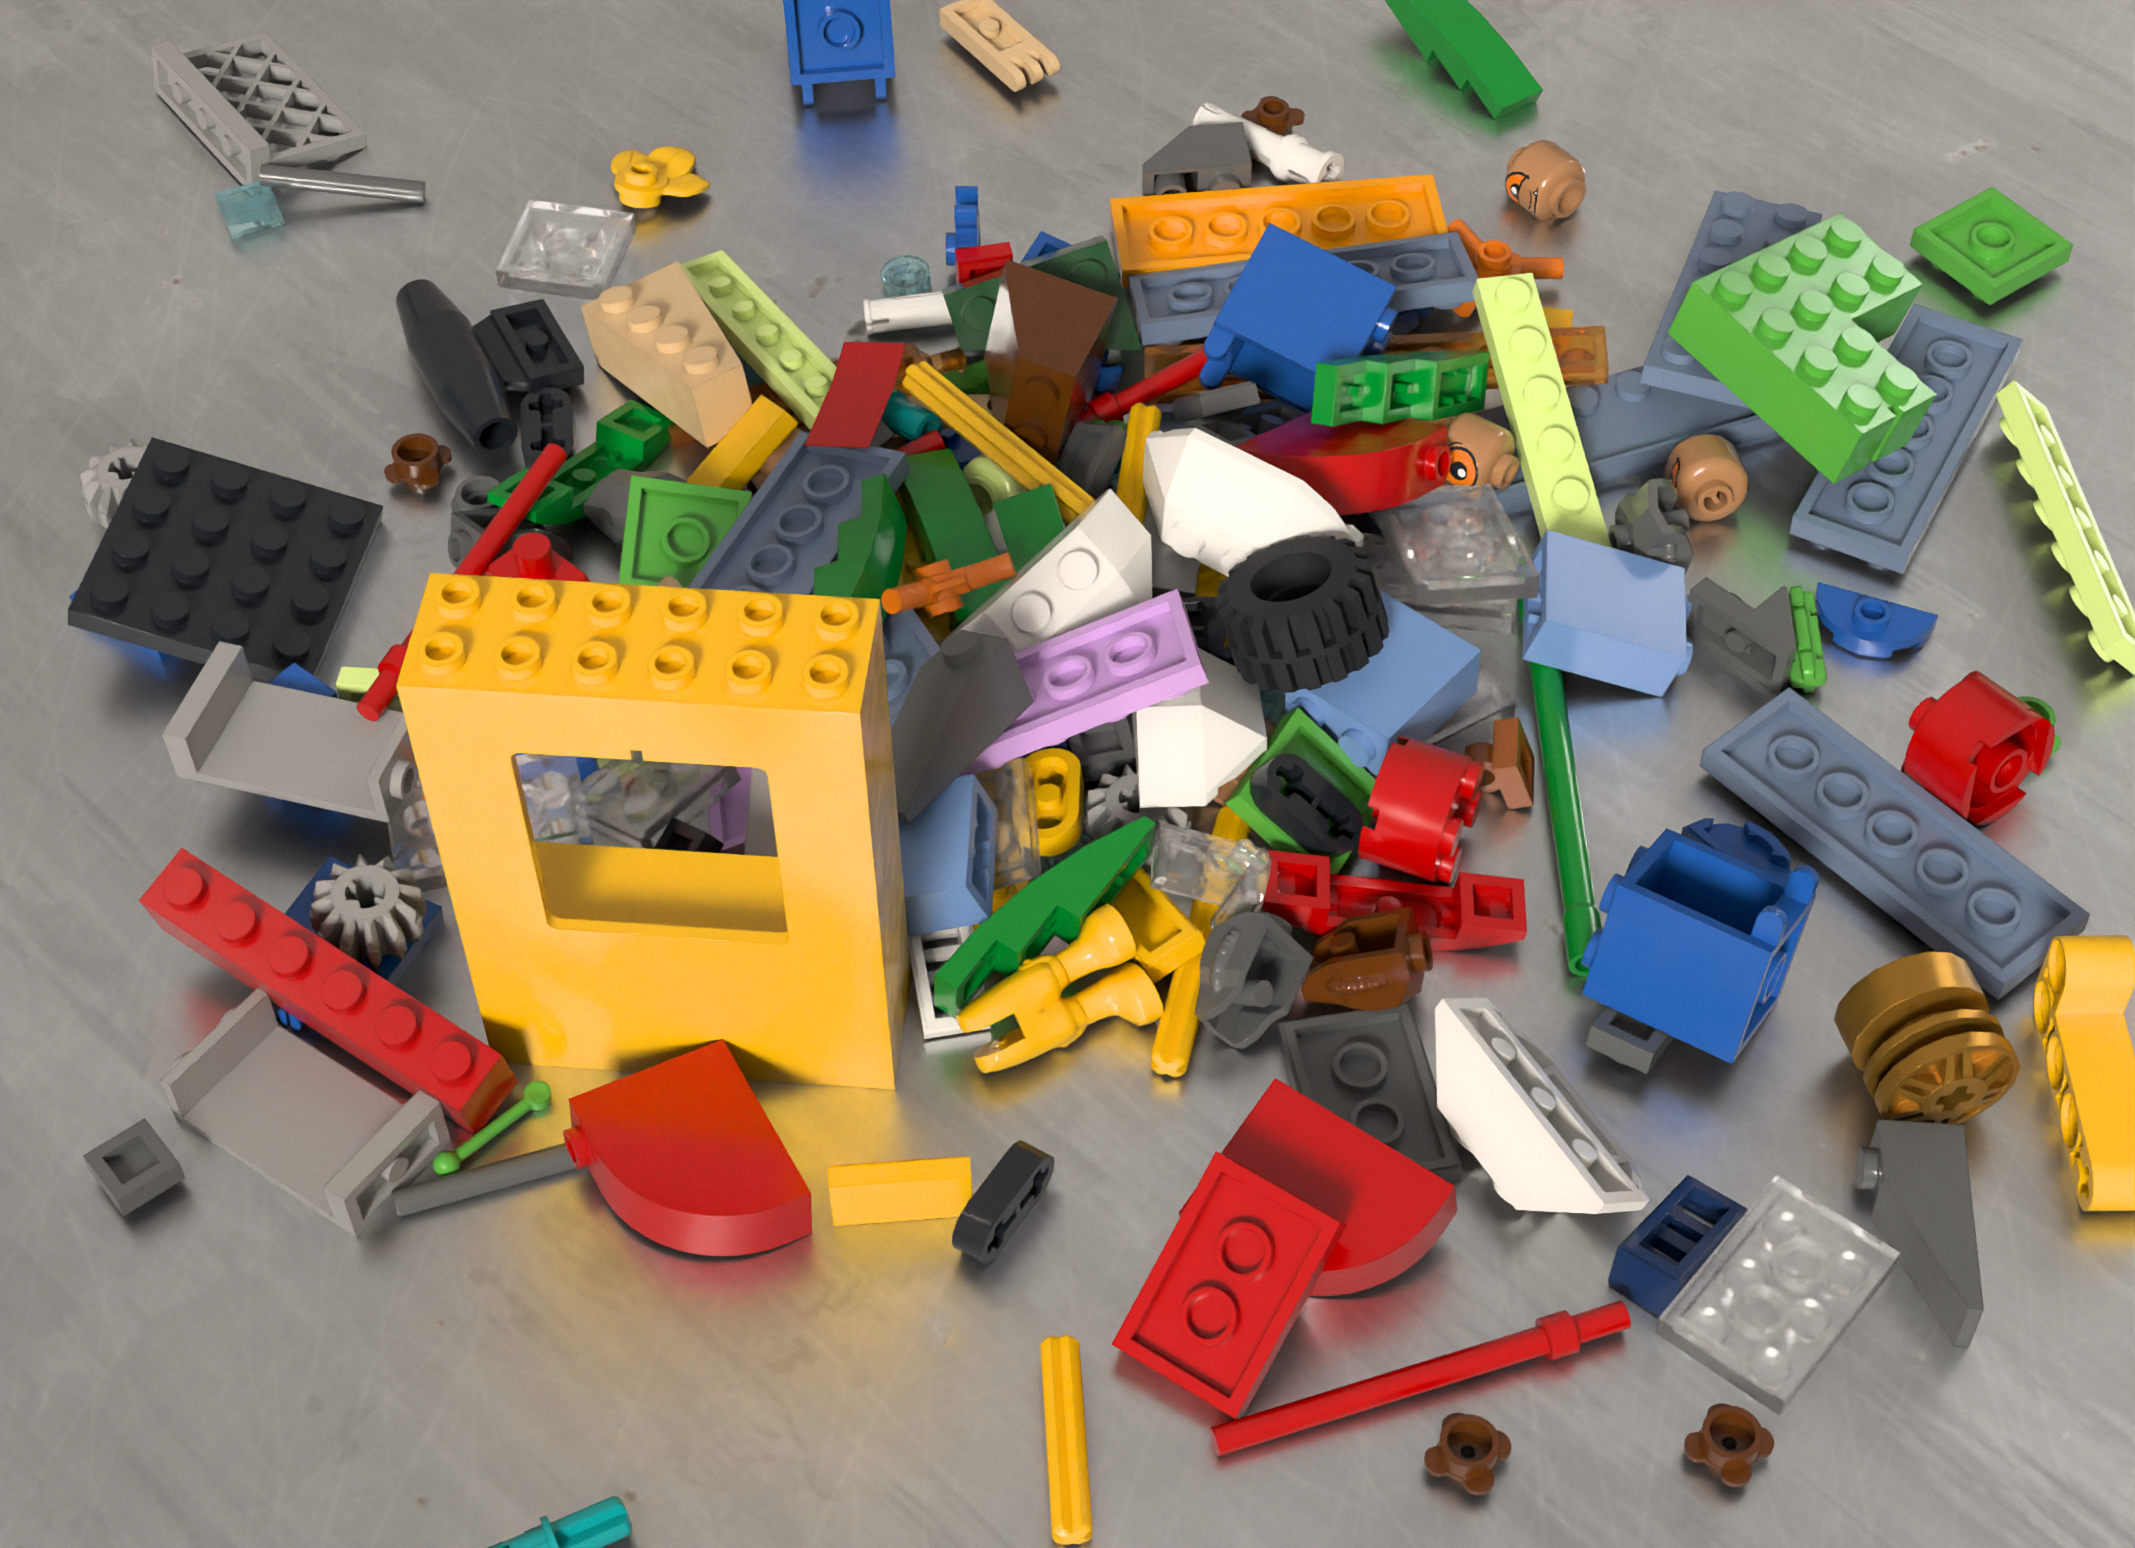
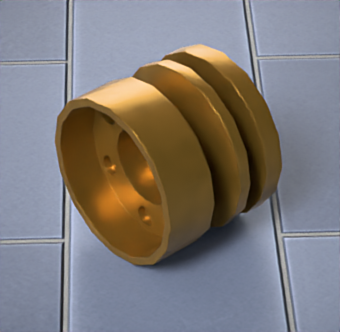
(1926, 1040)

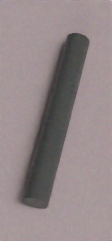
(342, 183)
(482, 1180)

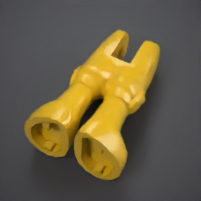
(1056, 1021)

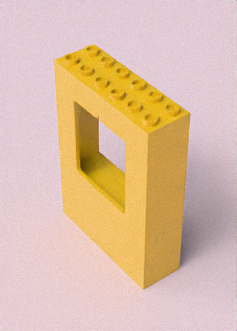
(656, 949)

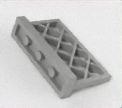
(221, 119)

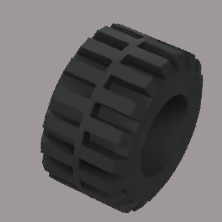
(1302, 613)

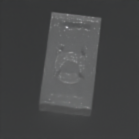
(1192, 864)

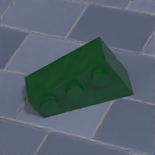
(1084, 263)

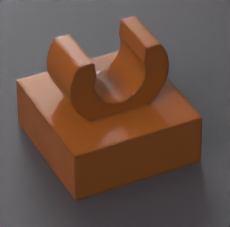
(1507, 763)

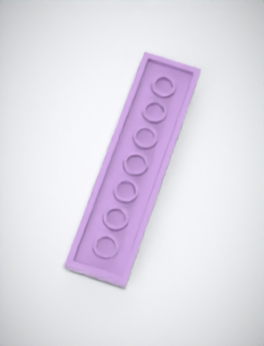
(1075, 683)

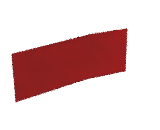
(857, 395)

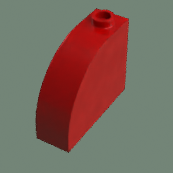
(1359, 462)
(691, 1157)
(1385, 1198)

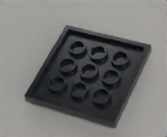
(228, 558)

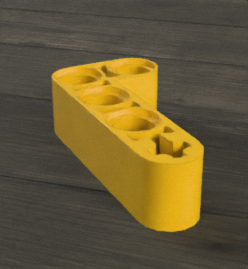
(2091, 1062)

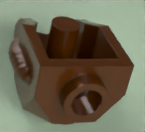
(1370, 962)

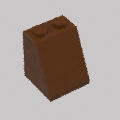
(1045, 354)

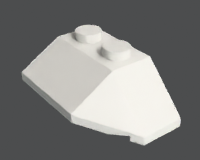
(1227, 503)
(1077, 578)
(1198, 739)
(1526, 1117)

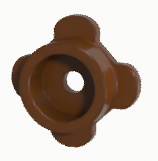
(1275, 115)
(417, 461)
(1732, 1425)
(1471, 1433)

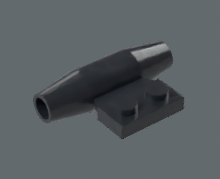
(476, 364)

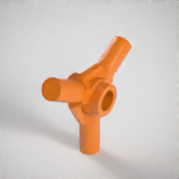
(1496, 259)
(940, 587)

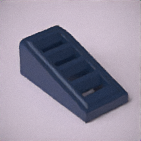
(1651, 1276)

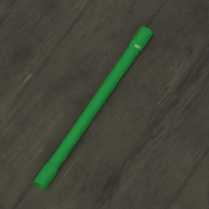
(1574, 868)

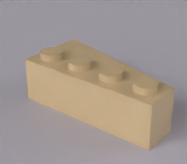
(670, 352)

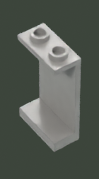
(289, 742)
(303, 1116)

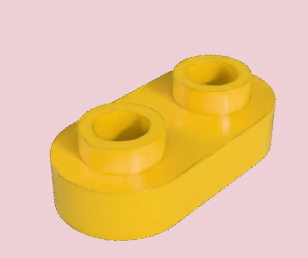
(1058, 799)

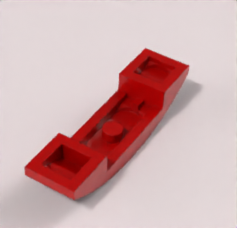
(1470, 916)

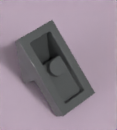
(1749, 638)

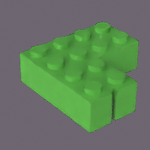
(1801, 346)

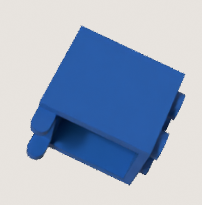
(839, 43)
(1294, 311)
(1697, 942)

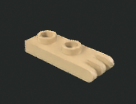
(998, 42)

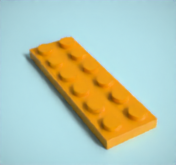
(1226, 225)

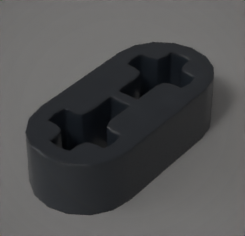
(536, 434)
(1306, 807)
(1003, 1201)

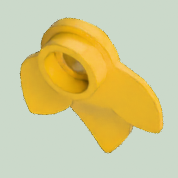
(645, 178)

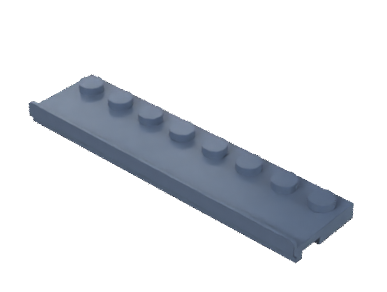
(1631, 429)

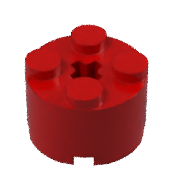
(1977, 748)
(1420, 809)

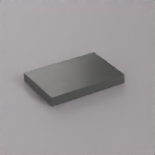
(1375, 1077)

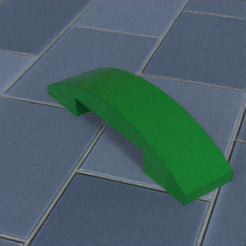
(624, 440)

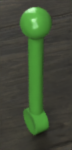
(536, 1097)

